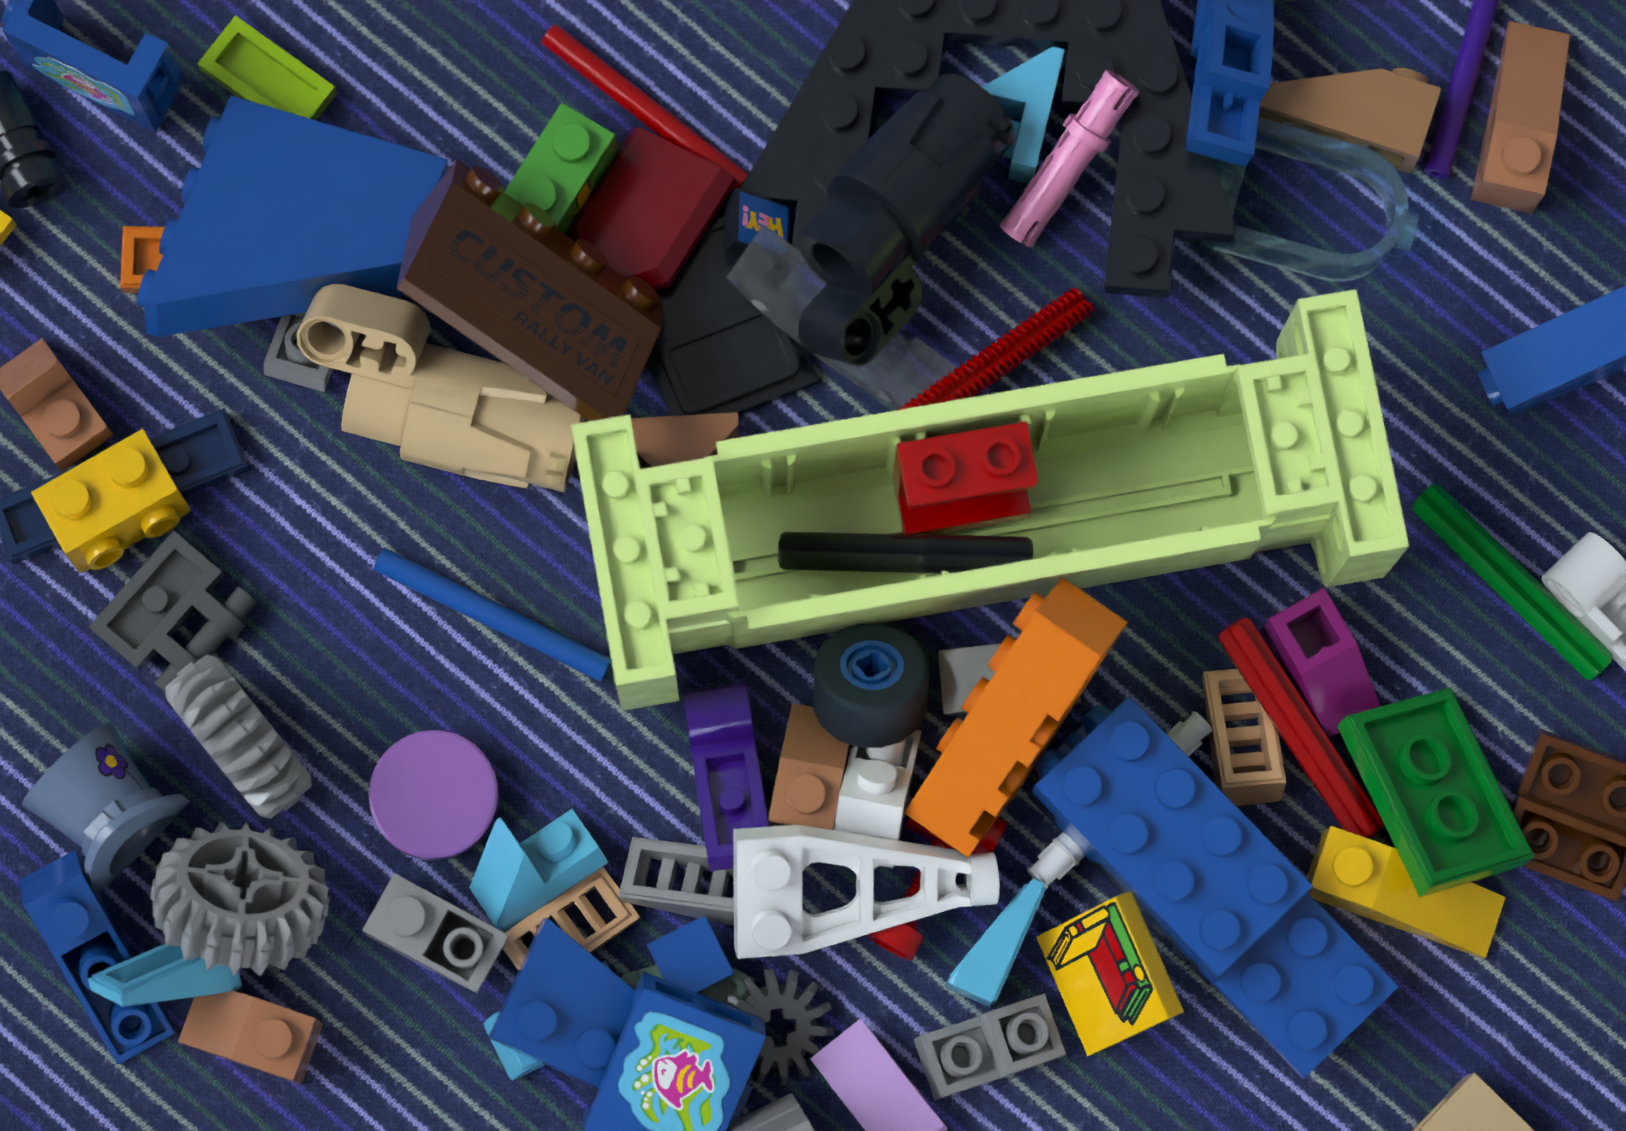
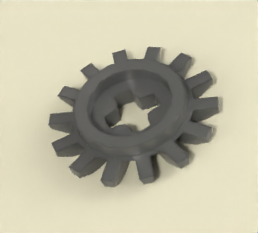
(792, 1006)

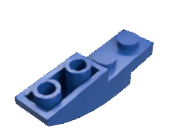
(1230, 77)

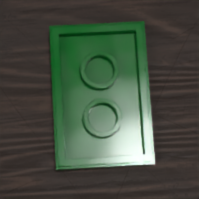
(1435, 791)

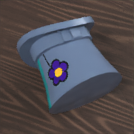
(102, 804)

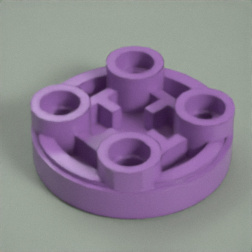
(434, 795)

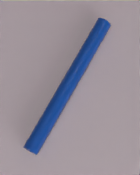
(492, 614)

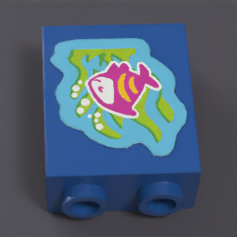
(134, 90)
(676, 1063)

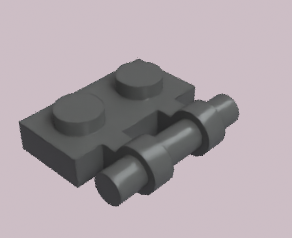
(158, 603)

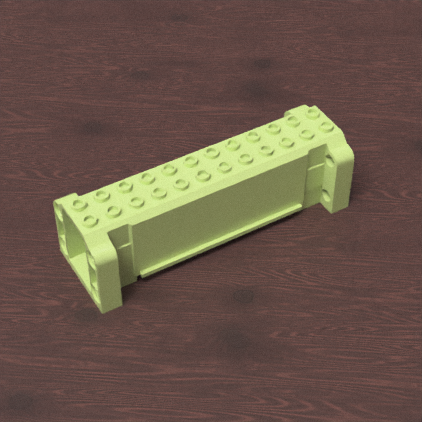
(1131, 484)

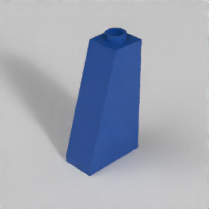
(1558, 355)

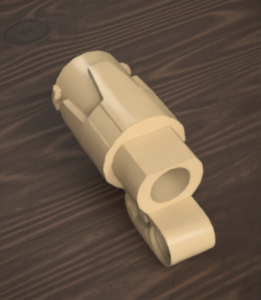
(435, 400)

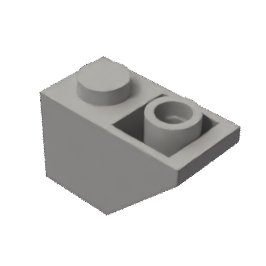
(435, 933)

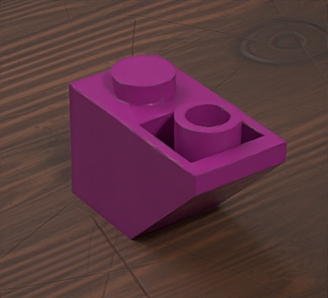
(1321, 660)

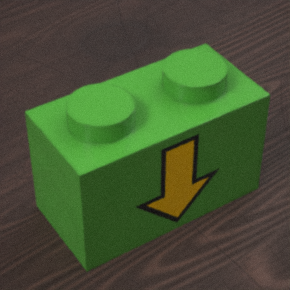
(564, 166)

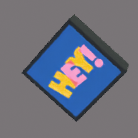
(747, 213)

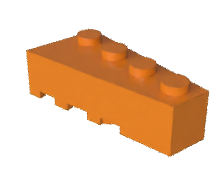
(1014, 713)

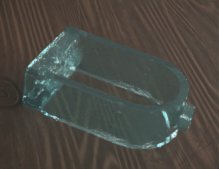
(1332, 155)

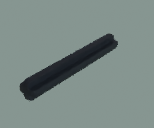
(898, 552)

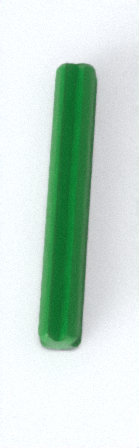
(1512, 582)

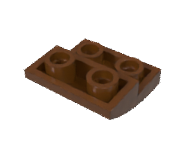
(1574, 814)

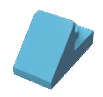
(1027, 96)
(526, 876)

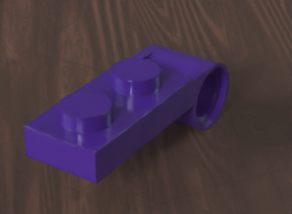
(724, 767)

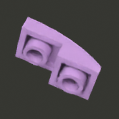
(874, 1084)

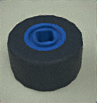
(870, 685)

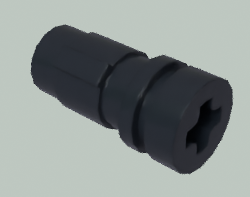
(26, 161)

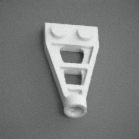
(769, 886)

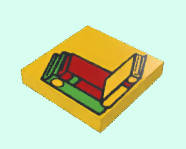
(1109, 973)

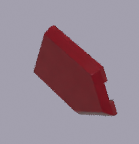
(651, 208)

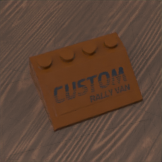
(530, 293)

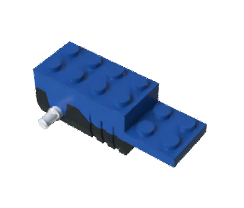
(1204, 879)

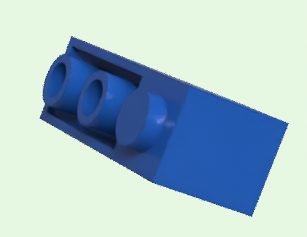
(85, 941)

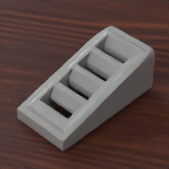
(688, 900)

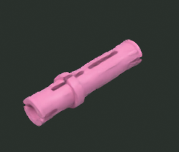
(1084, 137)

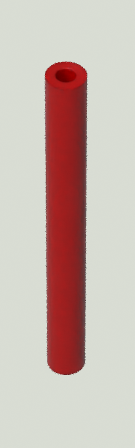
(635, 100)

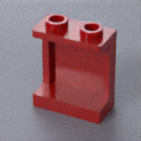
(964, 479)

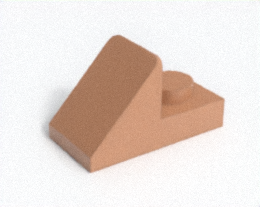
(52, 405)

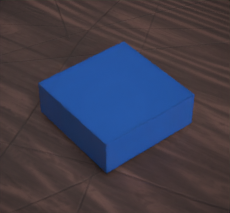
(691, 957)

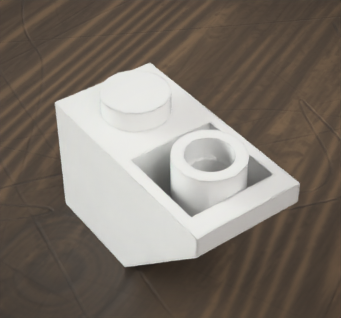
(877, 789)

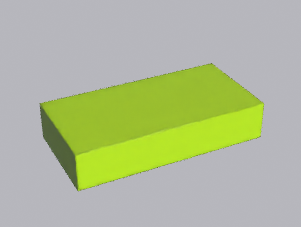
(264, 72)

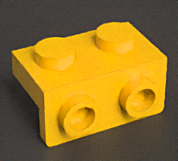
(111, 503)

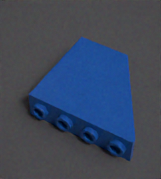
(280, 217)

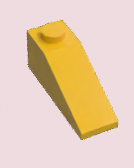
(1375, 884)

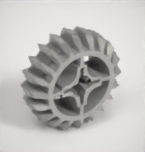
(238, 736)
(239, 898)

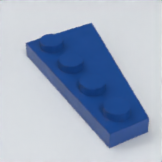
(568, 1009)

